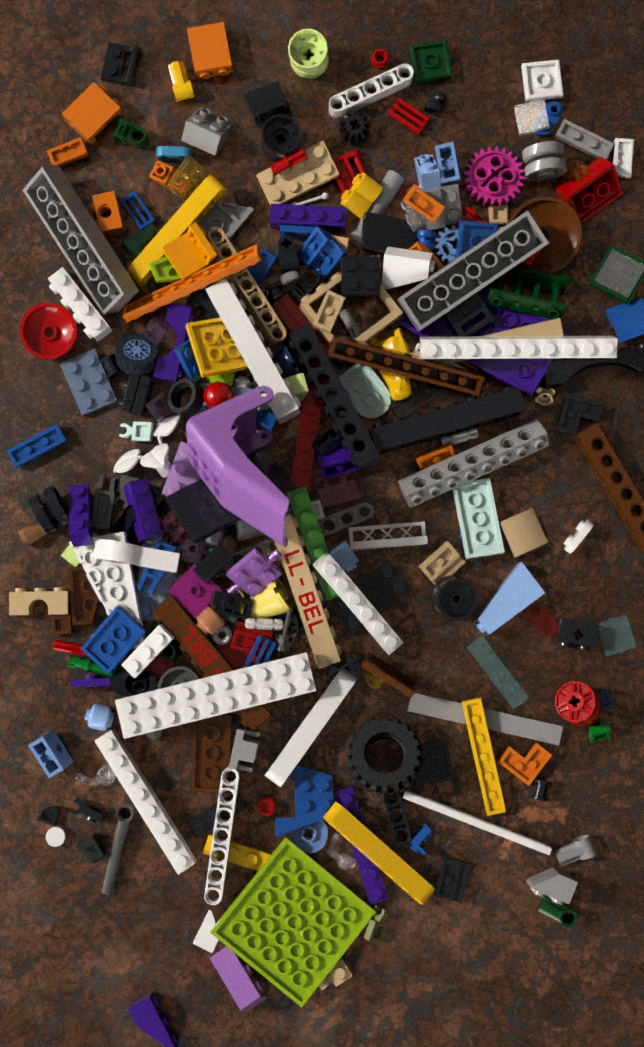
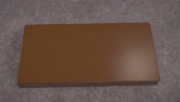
(211, 752)

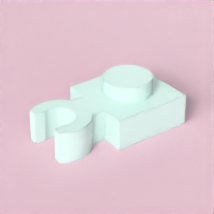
(140, 431)

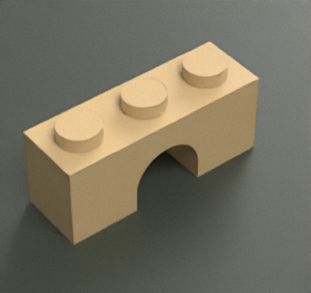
(22, 602)

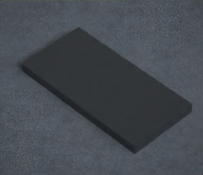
(203, 514)

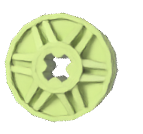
(307, 43)

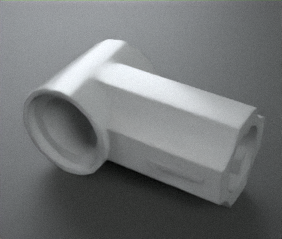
(581, 848)

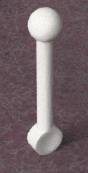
(325, 196)

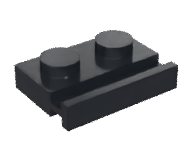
(452, 879)

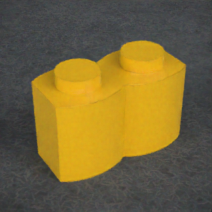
(361, 194)

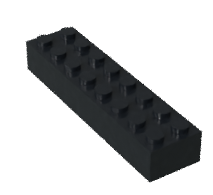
(448, 421)

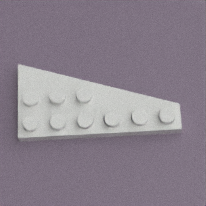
(111, 579)

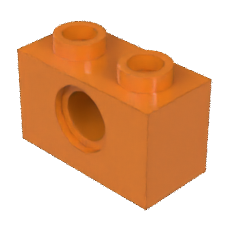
(103, 203)

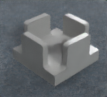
(244, 749)

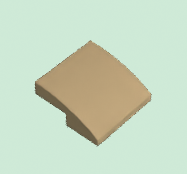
(523, 532)

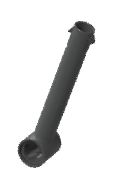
(117, 847)

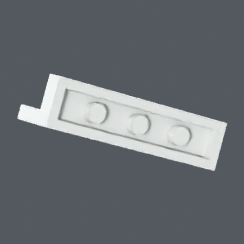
(388, 543)

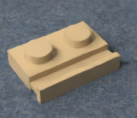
(442, 563)

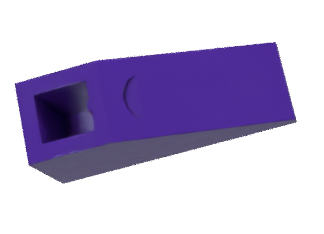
(151, 1020)

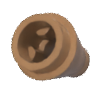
(31, 534)

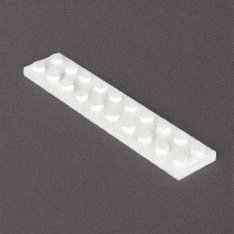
(215, 695)

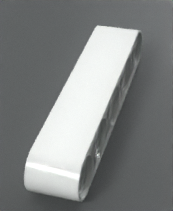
(375, 83)

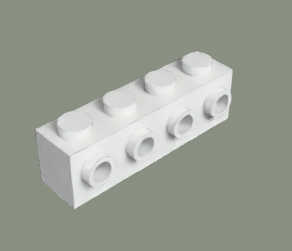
(79, 303)

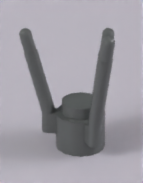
(284, 641)

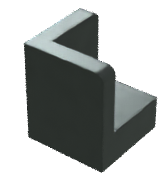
(91, 848)

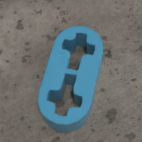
(173, 153)

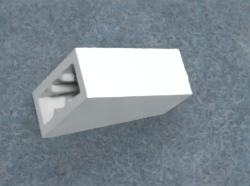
(405, 267)

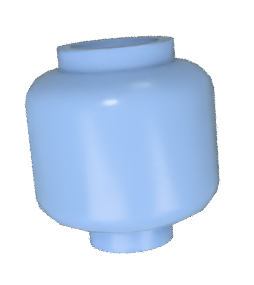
(99, 717)

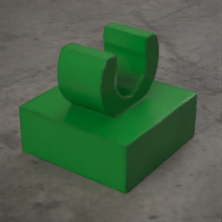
(600, 732)

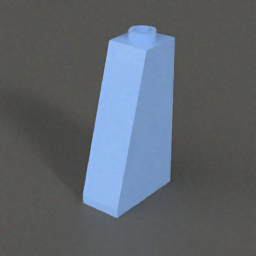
(512, 596)

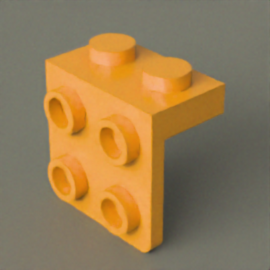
(190, 251)

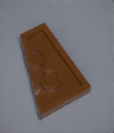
(82, 597)

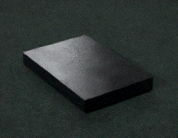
(385, 231)

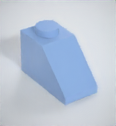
(344, 557)

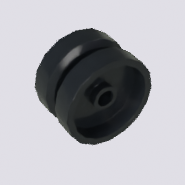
(50, 509)
(464, 602)

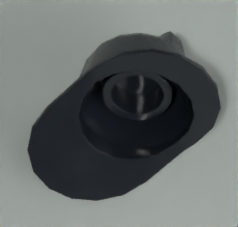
(127, 686)

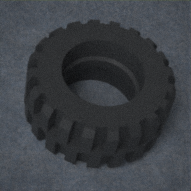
(379, 730)

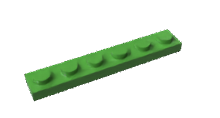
(310, 532)

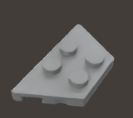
(226, 217)

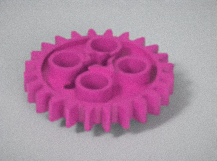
(505, 188)

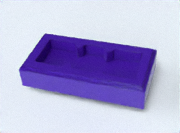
(90, 681)

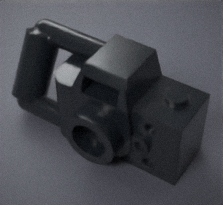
(230, 605)

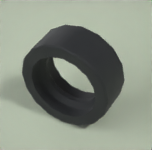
(176, 392)

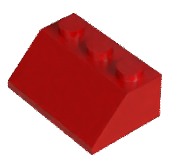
(593, 190)

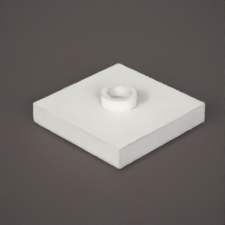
(542, 80)

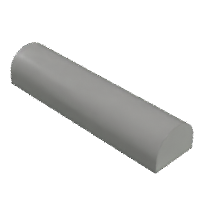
(391, 184)

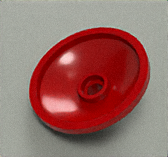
(42, 320)

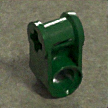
(127, 133)

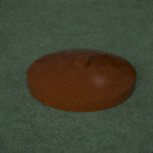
(560, 227)

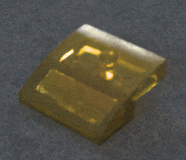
(187, 178)

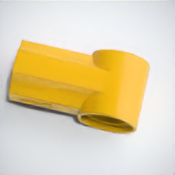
(181, 85)

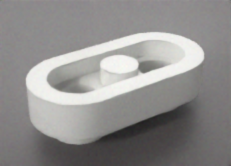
(573, 541)

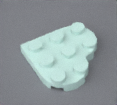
(365, 391)

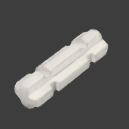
(460, 437)
(264, 624)

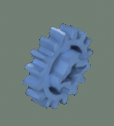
(447, 244)

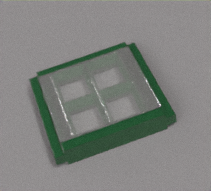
(618, 275)

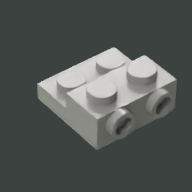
(450, 198)

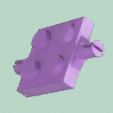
(254, 572)

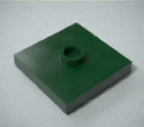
(430, 61)

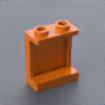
(210, 50)
(92, 112)

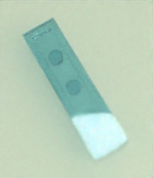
(497, 672)

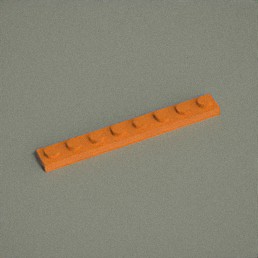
(195, 281)

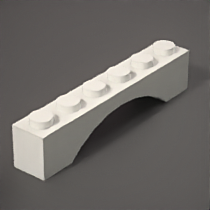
(357, 603)

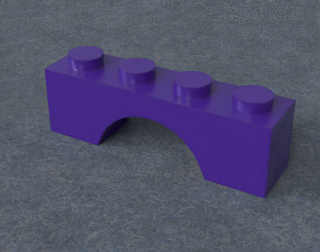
(328, 218)
(169, 367)

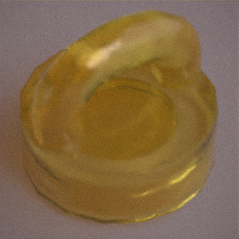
(373, 681)

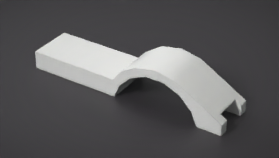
(136, 555)

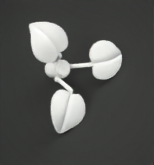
(157, 457)

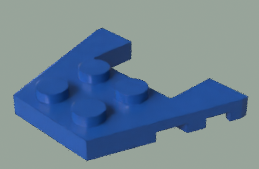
(312, 799)

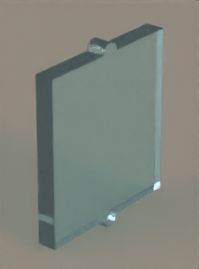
(616, 635)

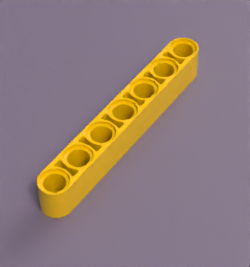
(190, 212)
(378, 853)

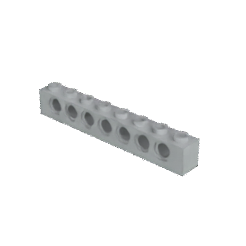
(473, 463)

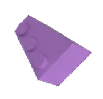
(239, 979)

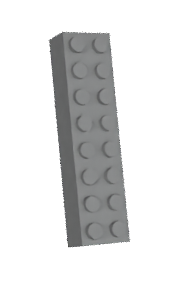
(80, 239)
(473, 271)

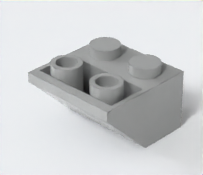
(206, 130)
(554, 884)

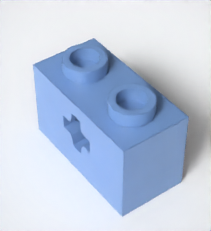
(448, 164)
(51, 753)

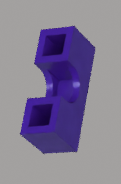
(79, 515)
(147, 521)

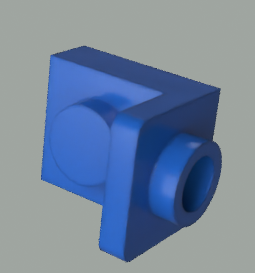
(421, 835)

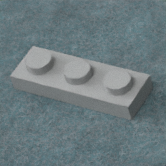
(583, 140)

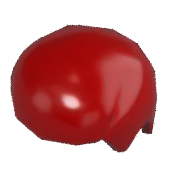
(217, 393)

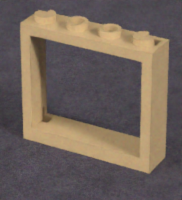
(369, 334)

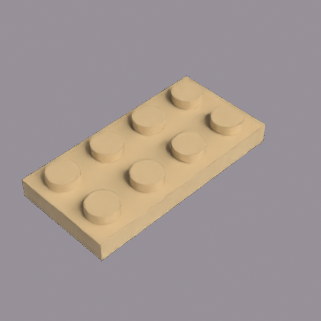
(301, 179)

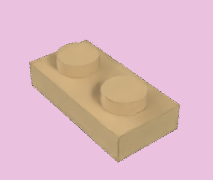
(328, 311)

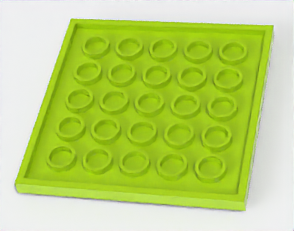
(293, 922)

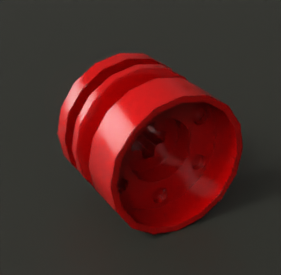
(587, 709)

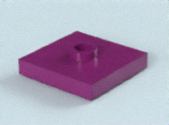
(193, 592)

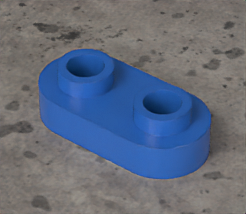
(553, 118)

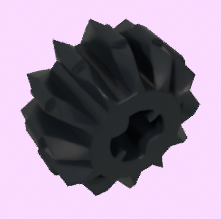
(361, 129)

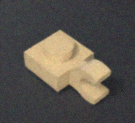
(337, 975)

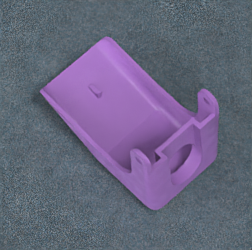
(223, 463)

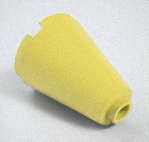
(270, 601)

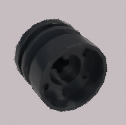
(278, 128)

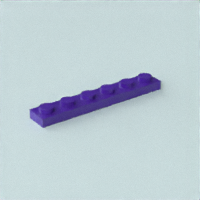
(369, 871)

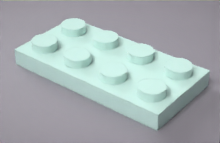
(478, 519)

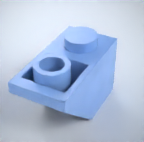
(427, 172)

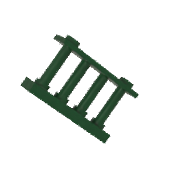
(535, 279)

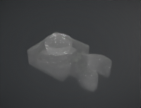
(413, 217)

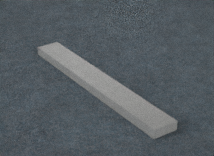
(495, 720)

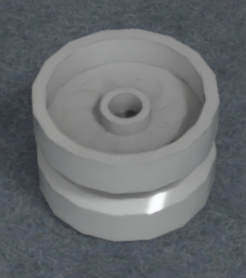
(544, 161)

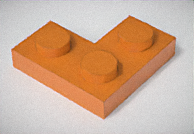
(525, 767)

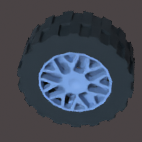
(135, 345)

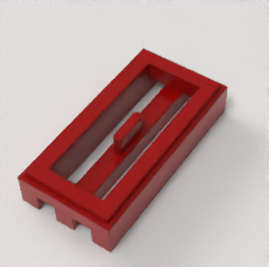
(412, 110)

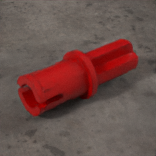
(288, 162)

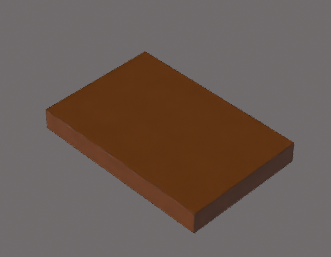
(389, 674)

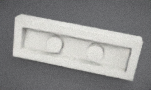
(148, 651)

